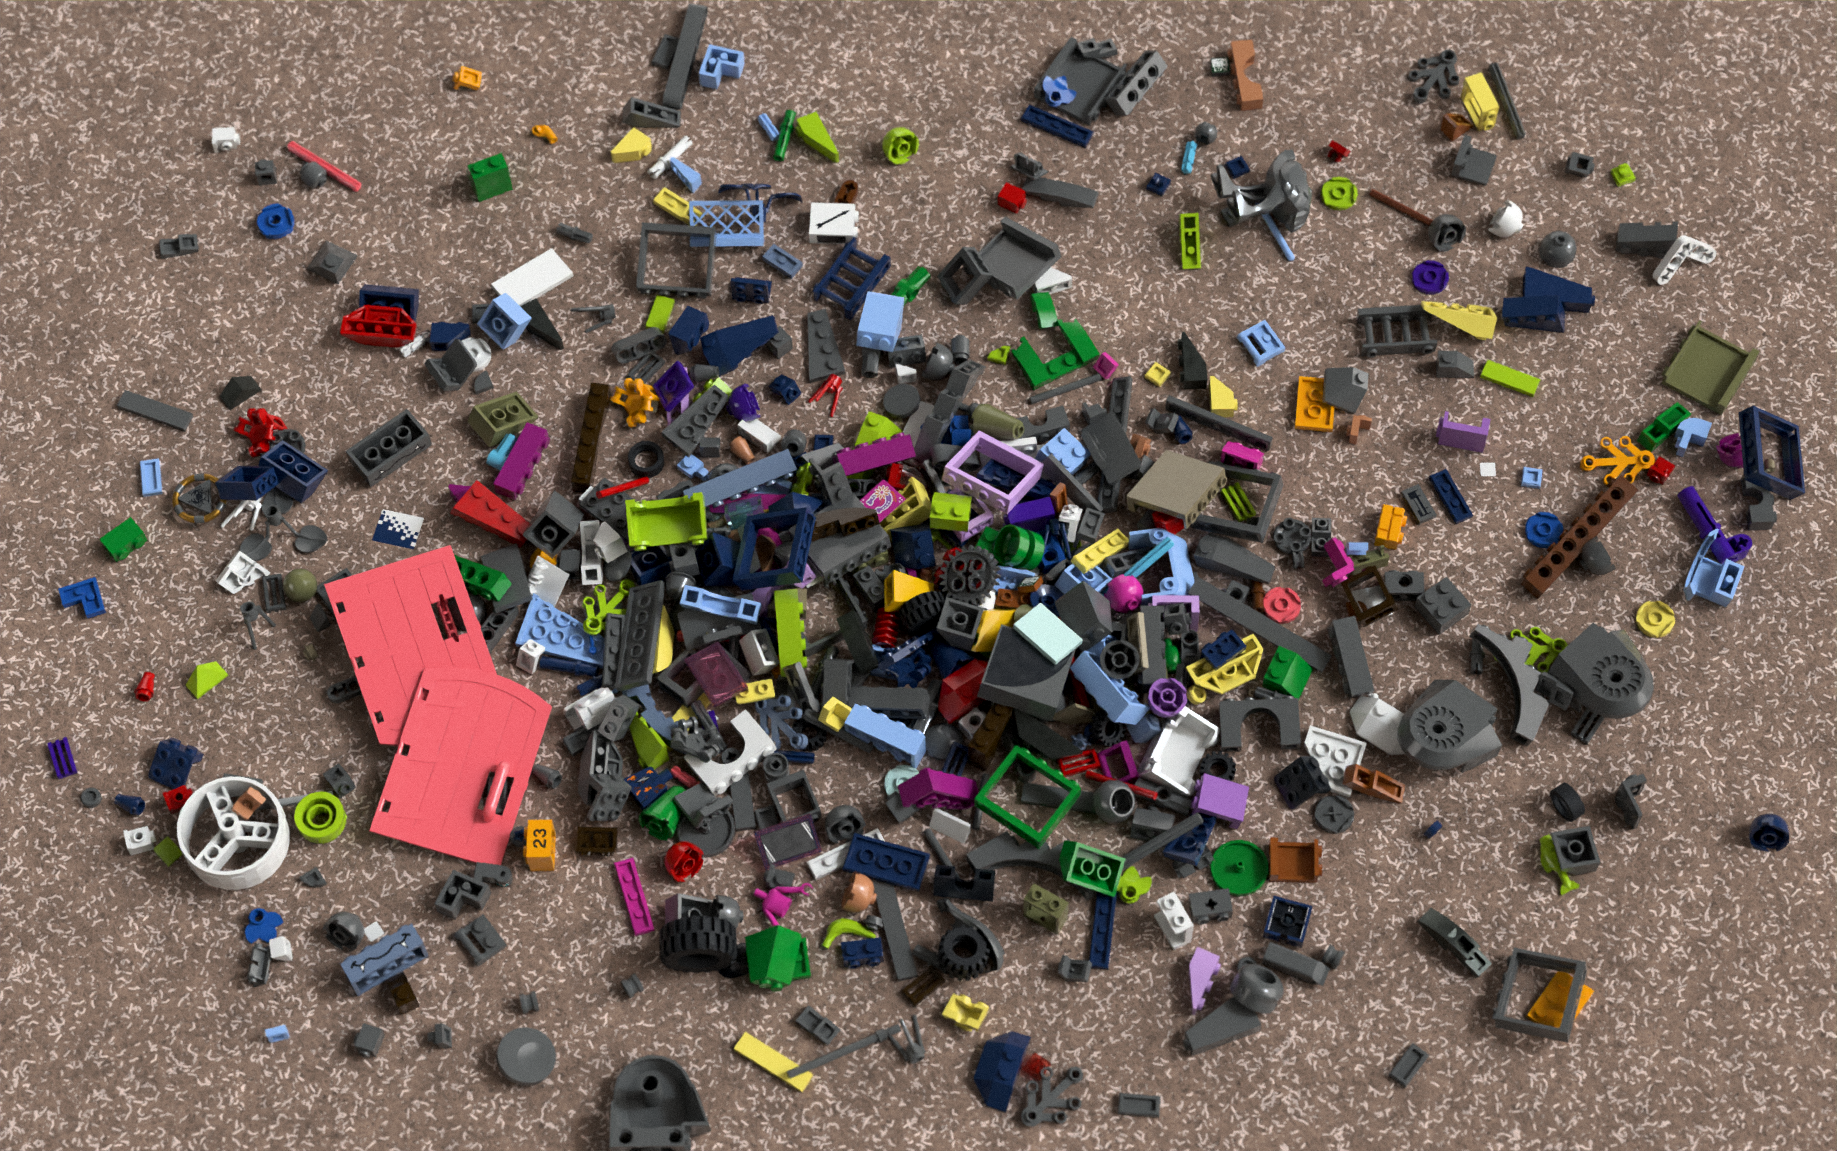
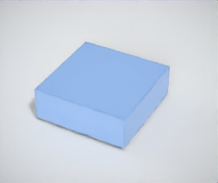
(1531, 477)
(277, 1033)

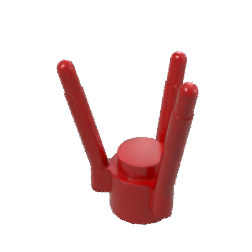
(830, 385)

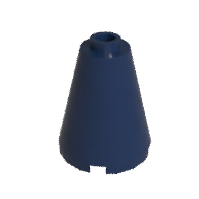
(946, 657)

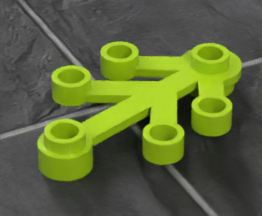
(603, 607)
(1537, 650)

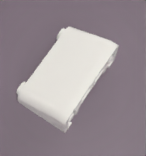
(1177, 751)

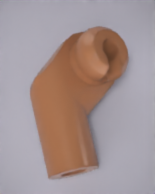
(926, 575)

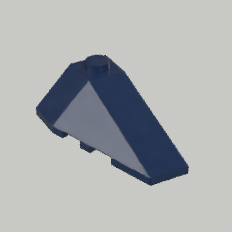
(733, 344)

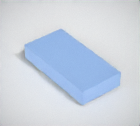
(151, 477)

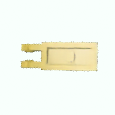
(674, 205)

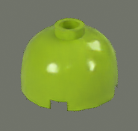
(900, 142)

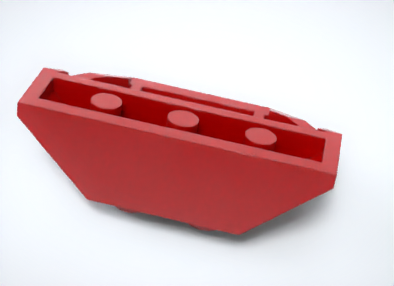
(379, 326)
(961, 690)

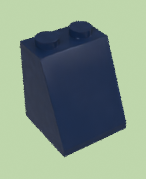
(717, 560)

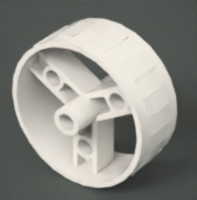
(217, 795)

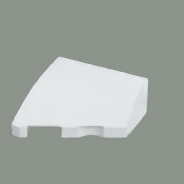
(240, 572)

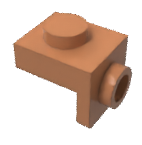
(1359, 421)
(1141, 445)
(248, 803)

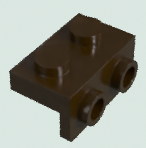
(597, 840)

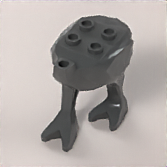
(1282, 194)

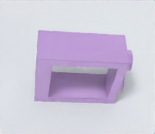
(978, 523)

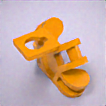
(636, 402)

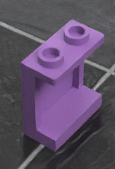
(1462, 435)
(1220, 799)

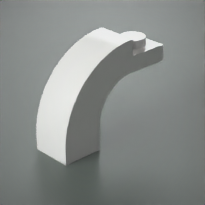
(591, 564)

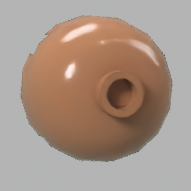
(858, 894)

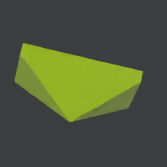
(205, 678)

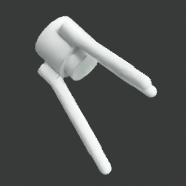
(249, 505)

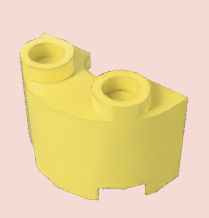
(966, 1014)

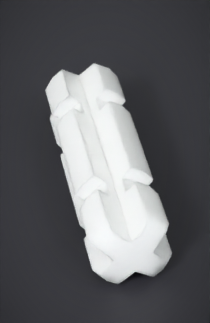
(418, 342)

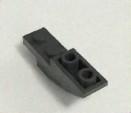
(1455, 939)

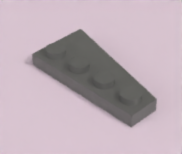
(823, 349)
(693, 423)

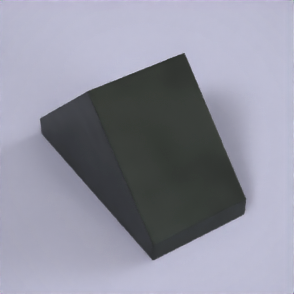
(239, 390)

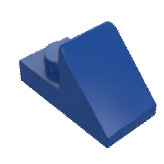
(959, 430)

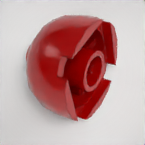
(682, 860)

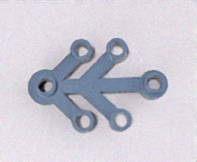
(765, 709)

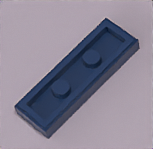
(1450, 496)

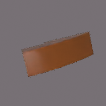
(1373, 783)

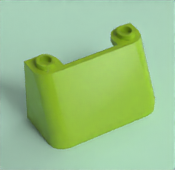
(666, 521)

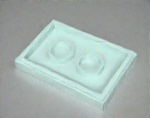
(1047, 633)

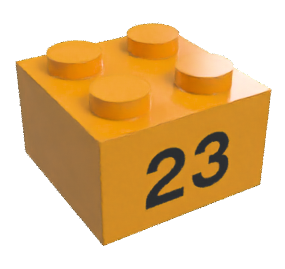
(540, 845)

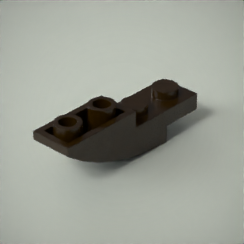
(845, 521)

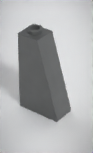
(1222, 1026)

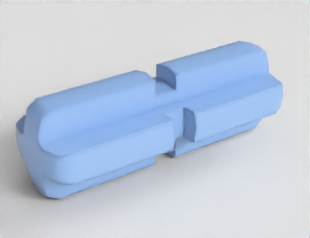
(767, 125)

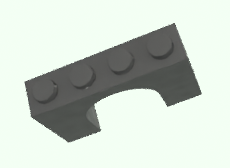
(1283, 710)

